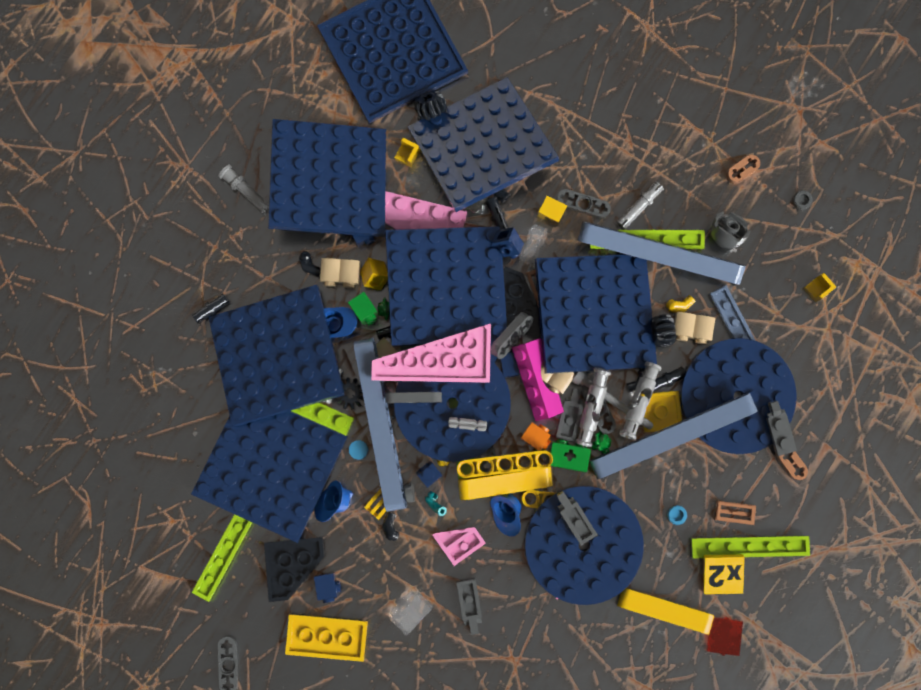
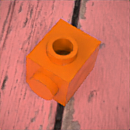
(536, 436)

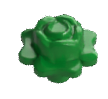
(383, 308)
(602, 442)

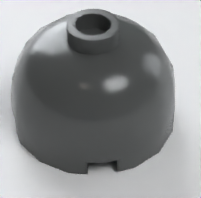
(729, 230)

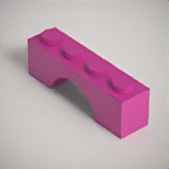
(529, 361)

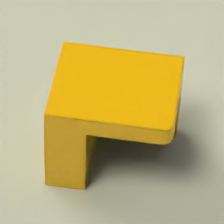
(407, 152)
(552, 209)
(374, 273)
(819, 287)

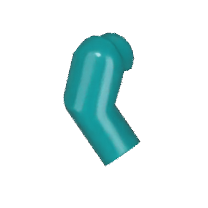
(435, 506)

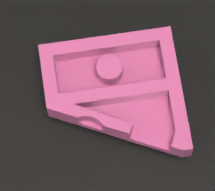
(459, 543)

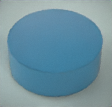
(358, 449)
(676, 515)

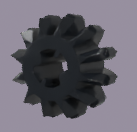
(430, 105)
(663, 330)
(354, 388)

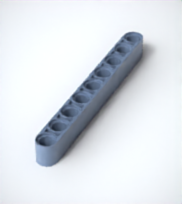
(661, 253)
(380, 427)
(673, 435)

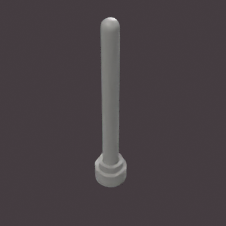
(582, 379)

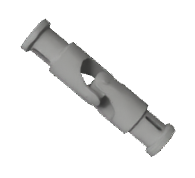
(639, 403)
(592, 410)

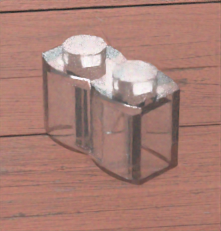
(534, 242)
(411, 612)

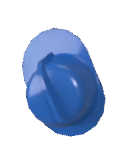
(340, 321)
(332, 501)
(506, 513)

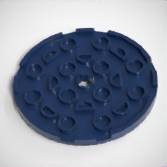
(741, 367)
(427, 423)
(588, 574)

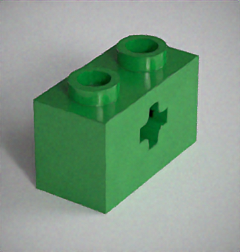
(364, 309)
(578, 463)

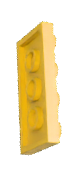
(326, 637)

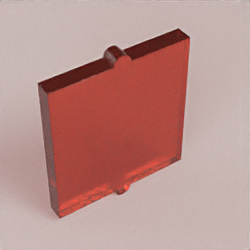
(725, 636)

